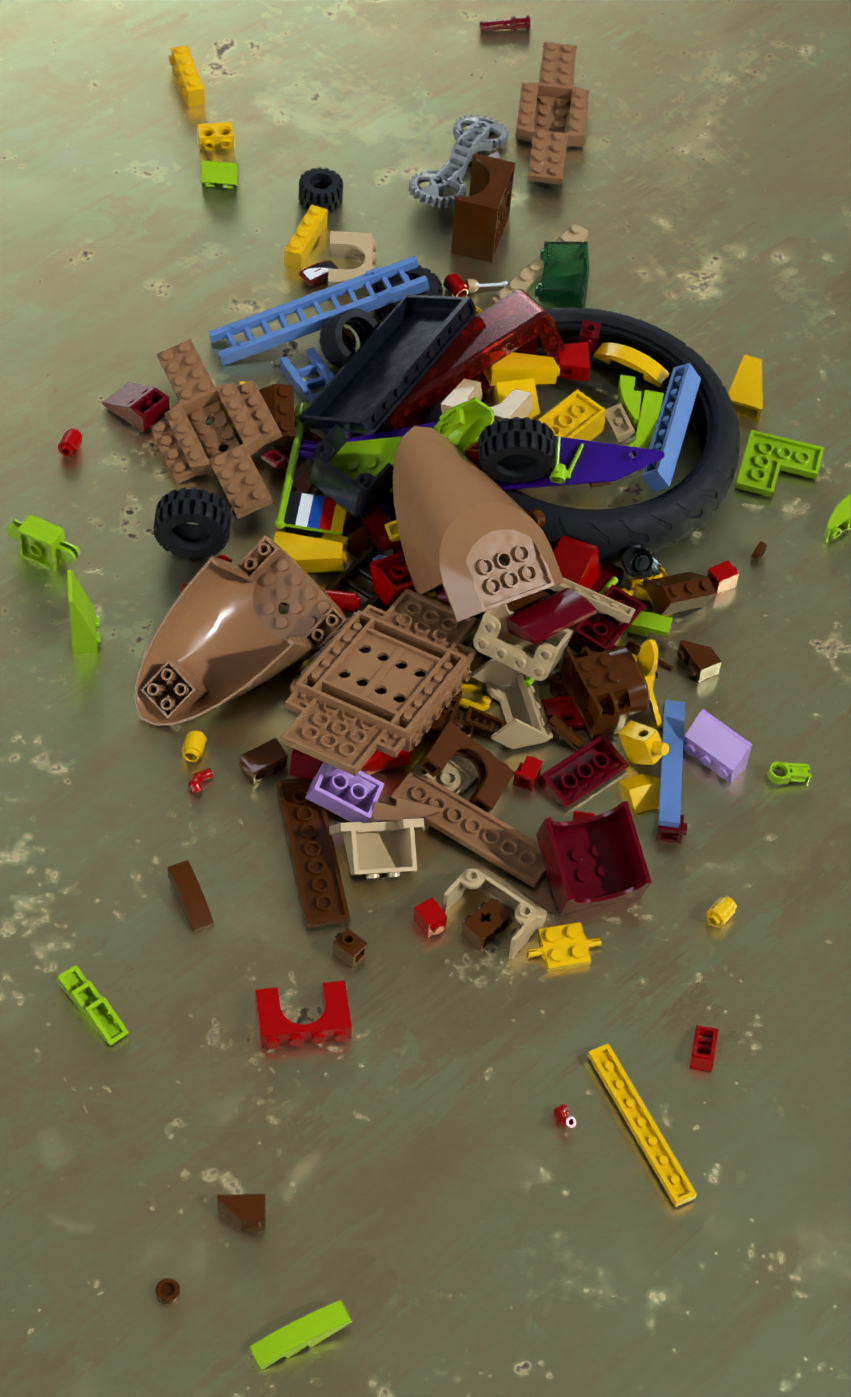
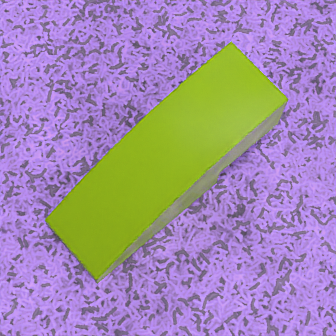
(629, 399)

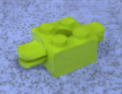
(42, 542)

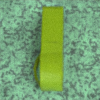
(792, 773)

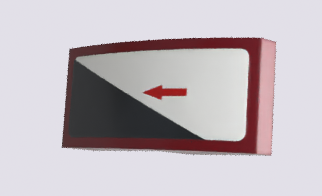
(317, 273)

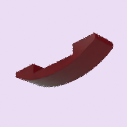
(280, 458)

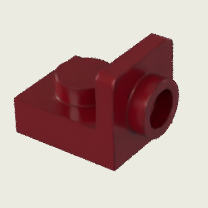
(671, 834)

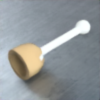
(473, 285)

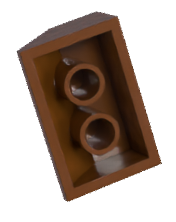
(280, 402)
(680, 592)

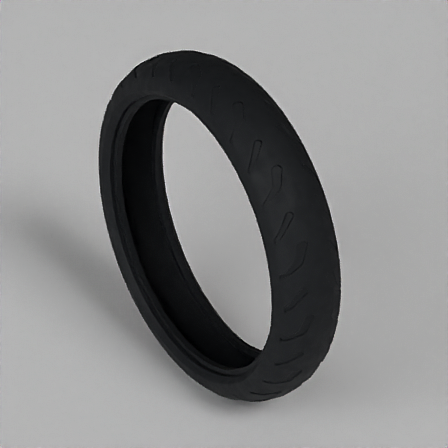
(684, 507)

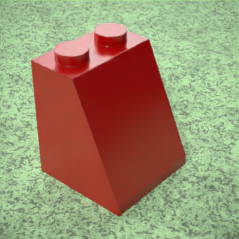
(577, 562)

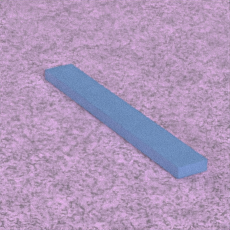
(671, 764)

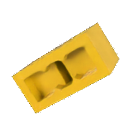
(215, 136)

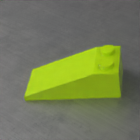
(82, 618)

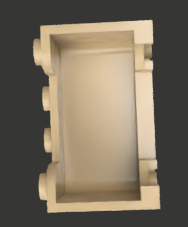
(528, 658)

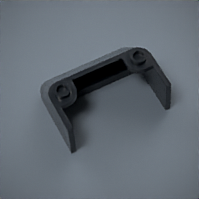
(356, 495)

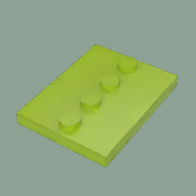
(366, 456)

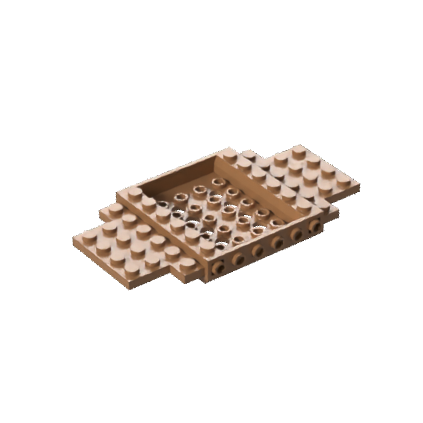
(352, 721)

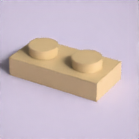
(619, 422)

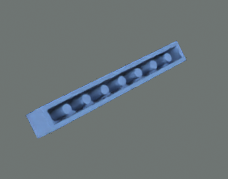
(672, 425)

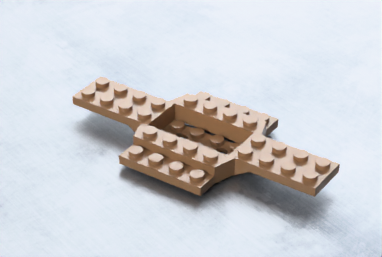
(201, 401)

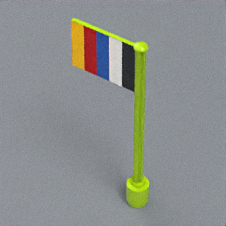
(303, 509)

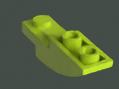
(839, 520)

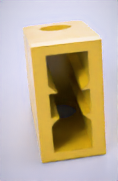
(642, 743)

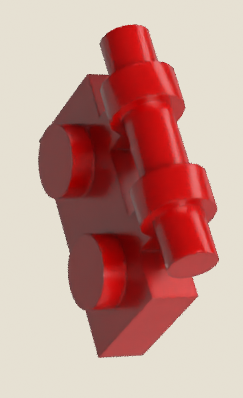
(563, 708)

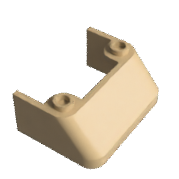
(520, 706)
(525, 909)

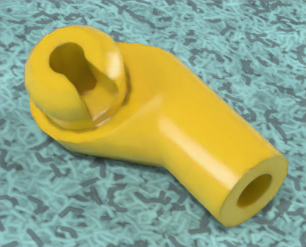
(483, 704)

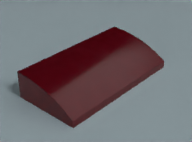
(550, 616)
(602, 630)
(582, 772)

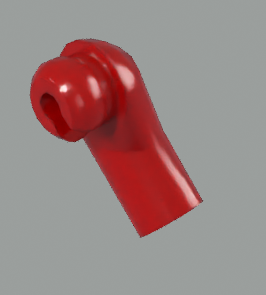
(198, 778)

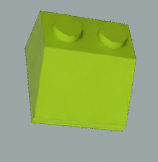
(219, 173)

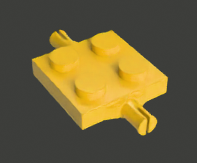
(564, 947)

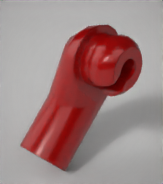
(561, 1116)

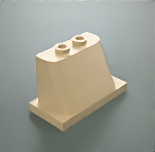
(380, 846)

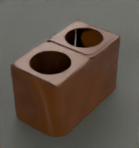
(263, 761)

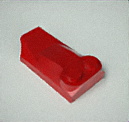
(381, 761)

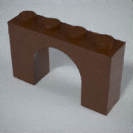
(491, 771)

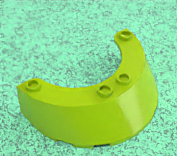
(465, 422)

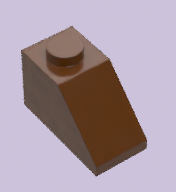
(244, 1210)

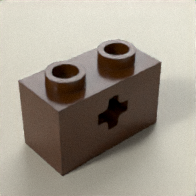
(485, 924)

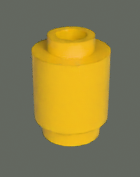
(193, 746)
(721, 911)

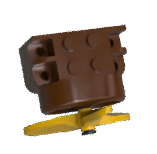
(611, 686)

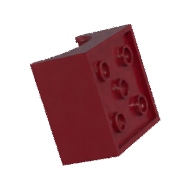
(593, 860)

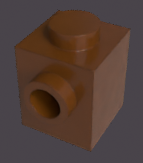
(349, 948)

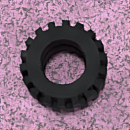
(321, 189)

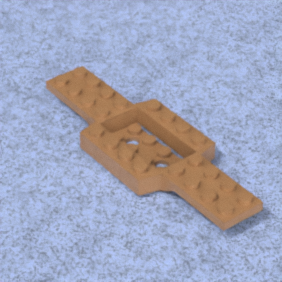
(552, 91)

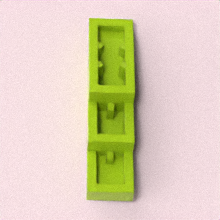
(648, 418)
(650, 623)
(92, 1005)
(300, 1334)

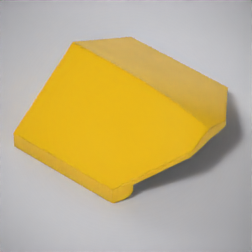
(641, 792)

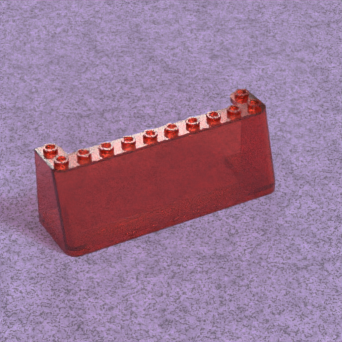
(479, 346)

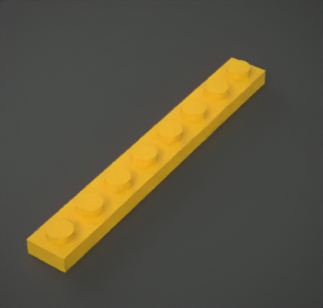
(642, 1125)

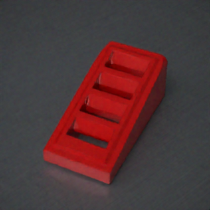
(699, 1060)

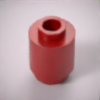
(455, 286)
(70, 442)

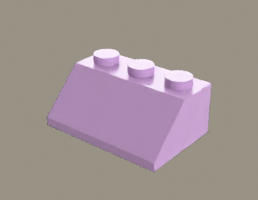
(717, 746)
(344, 793)

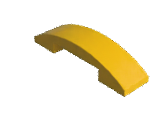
(634, 359)

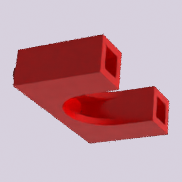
(278, 1031)

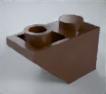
(699, 660)

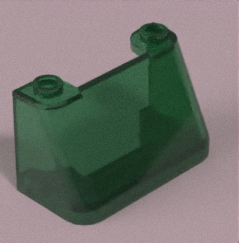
(564, 274)

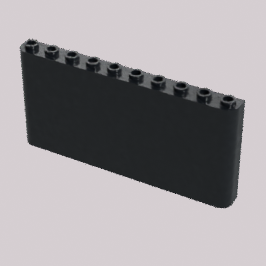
(389, 363)

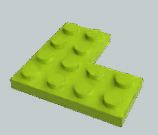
(769, 454)

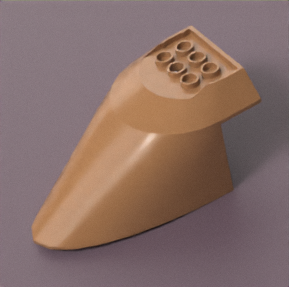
(458, 526)
(231, 636)

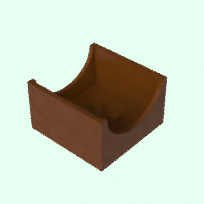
(485, 212)

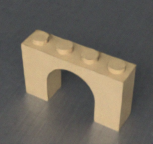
(355, 246)
(517, 404)

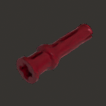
(513, 21)

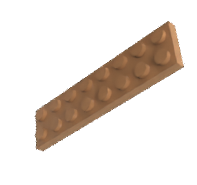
(475, 828)

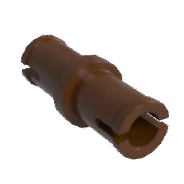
(565, 732)

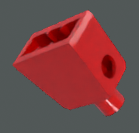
(574, 361)

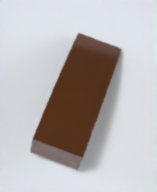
(190, 895)

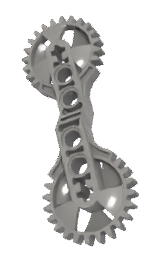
(451, 174)

